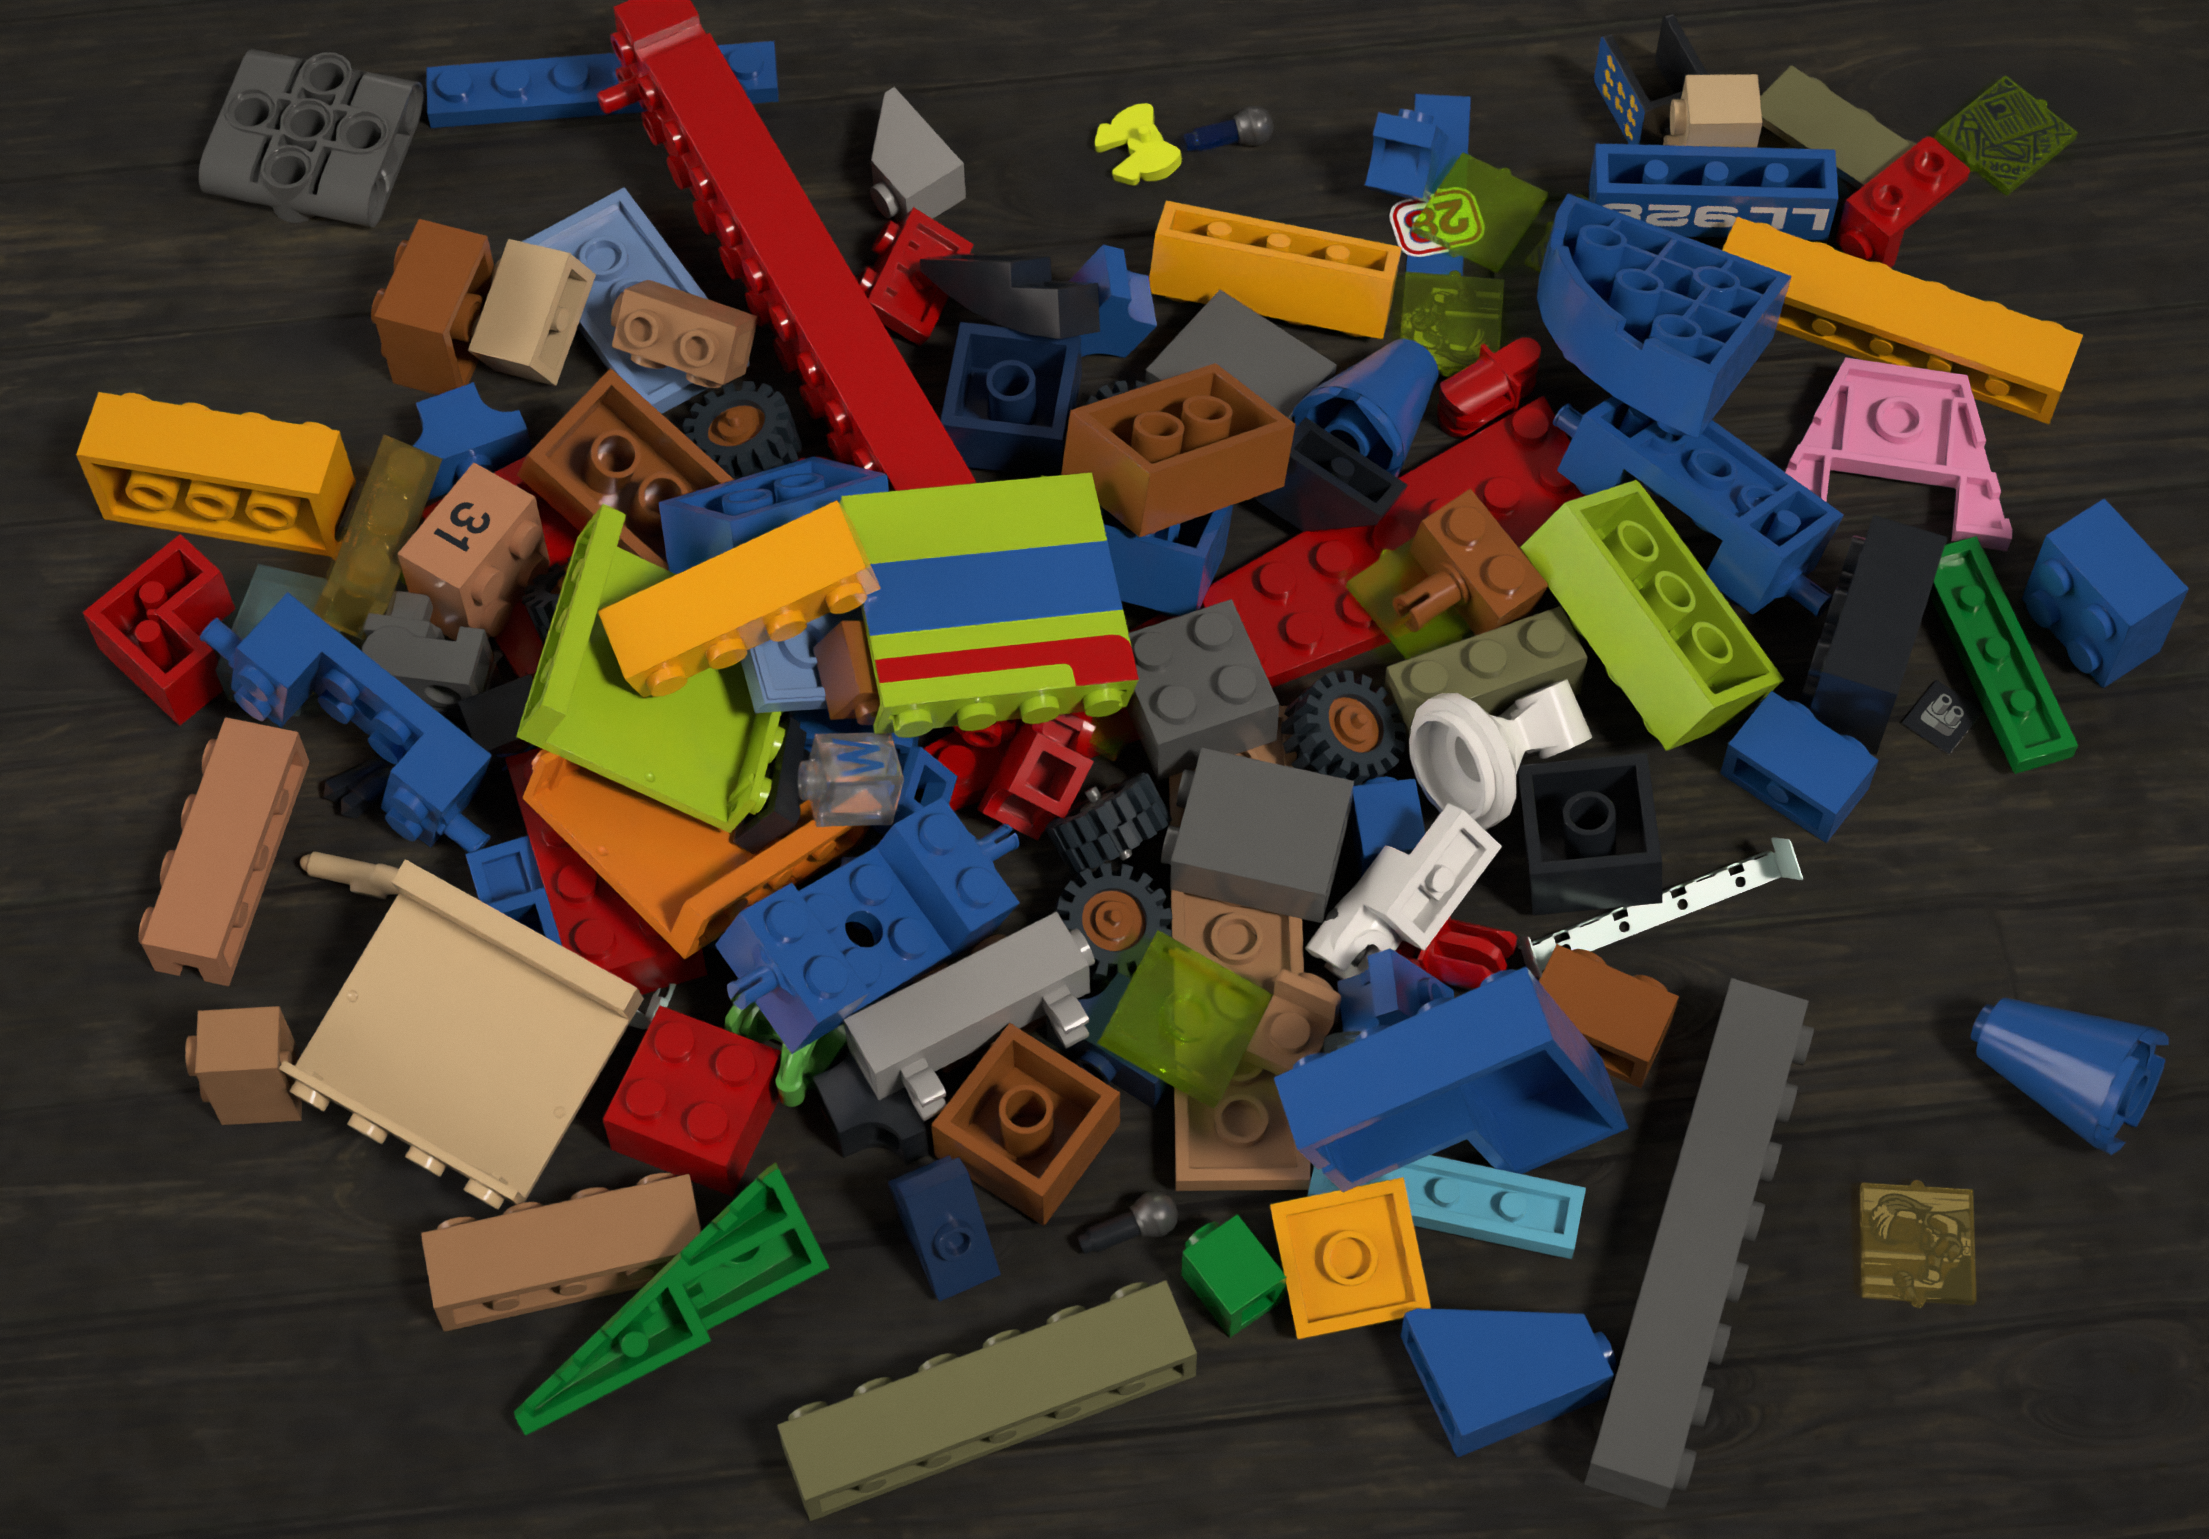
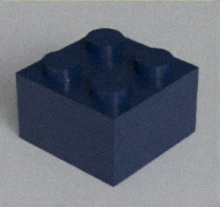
(1011, 398)

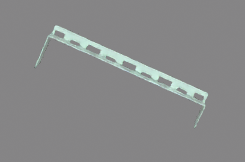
(1642, 917)

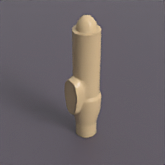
(363, 877)

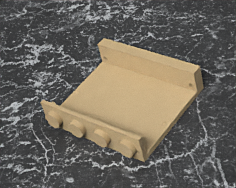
(465, 1038)

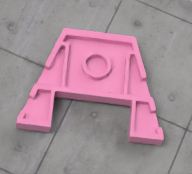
(1907, 429)

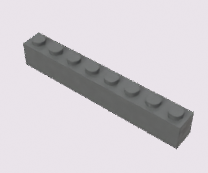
(1697, 1247)

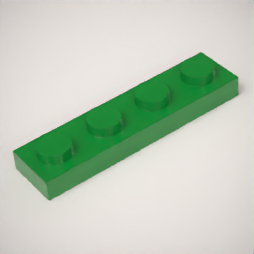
(1999, 659)

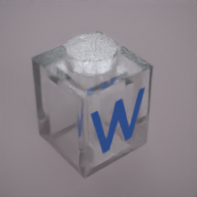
(852, 779)

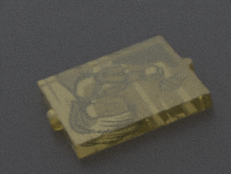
(1917, 1244)

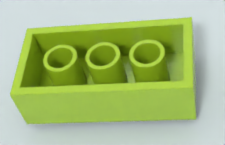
(1651, 614)

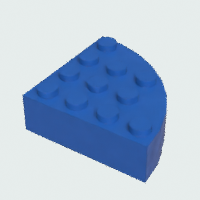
(1655, 312)

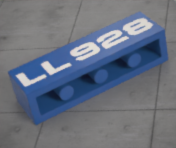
(1706, 187)

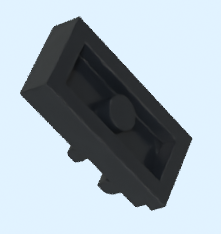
(784, 801)

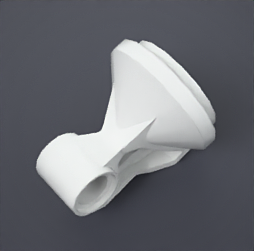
(1474, 757)

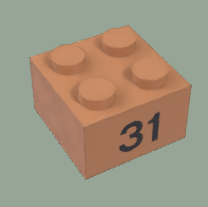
(476, 553)

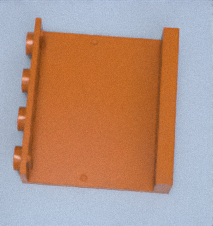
(668, 864)

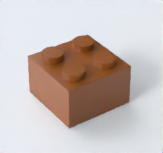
(432, 306)
(1027, 1123)

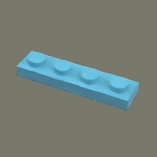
(1485, 1203)

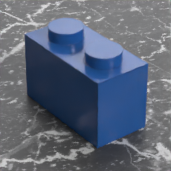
(1799, 765)

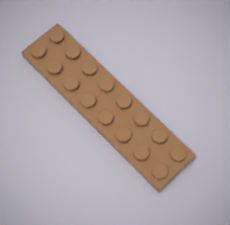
(1247, 1134)

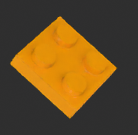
(1350, 1258)

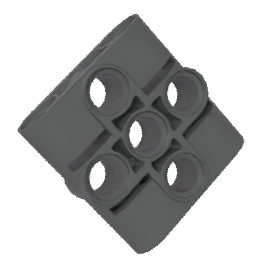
(311, 137)

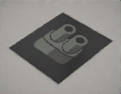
(1942, 717)

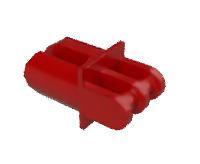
(1488, 387)
(1463, 953)

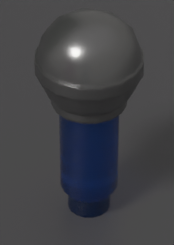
(1249, 127)

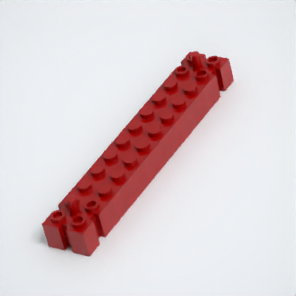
(777, 247)

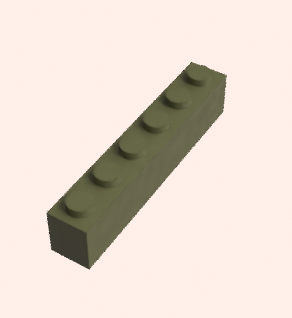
(987, 1398)

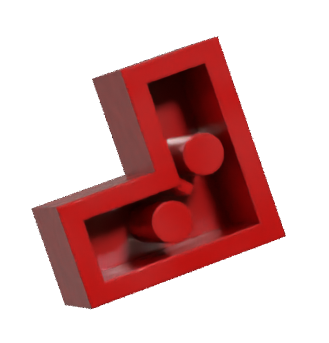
(155, 625)

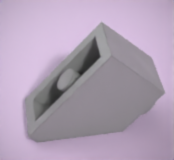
(912, 164)

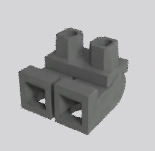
(424, 661)

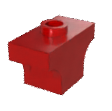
(1039, 774)

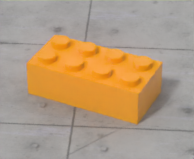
(216, 473)

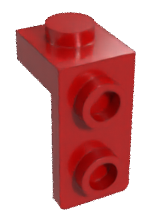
(1896, 199)

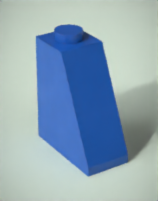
(1505, 1369)

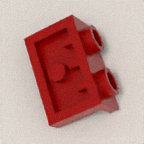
(895, 284)

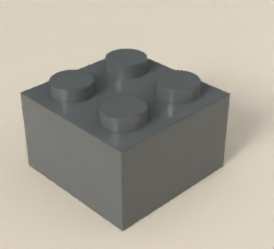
(1199, 689)

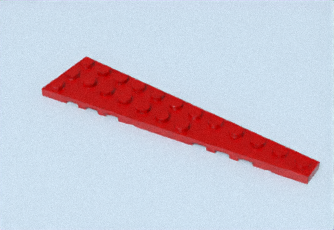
(1298, 594)

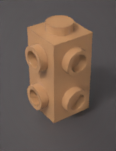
(683, 332)

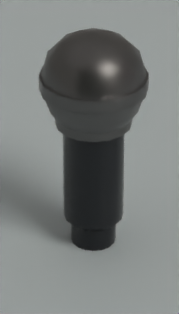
(1150, 1216)

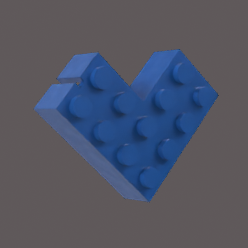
(1471, 1067)

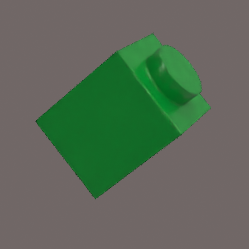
(1232, 1274)

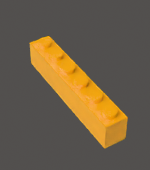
(1912, 322)

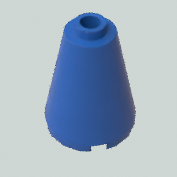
(1376, 402)
(2074, 1064)

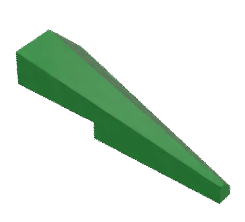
(730, 1266)

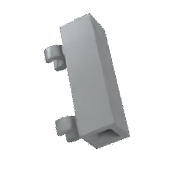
(969, 1007)

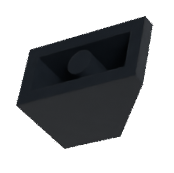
(1331, 484)

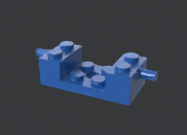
(1764, 517)
(301, 654)
(919, 893)

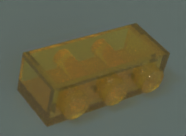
(377, 528)

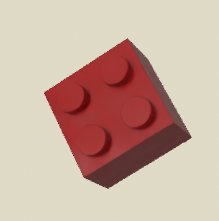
(694, 1100)

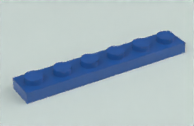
(563, 86)

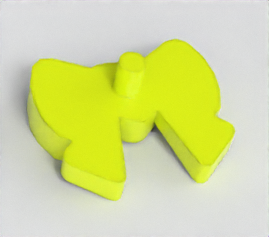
(1150, 155)

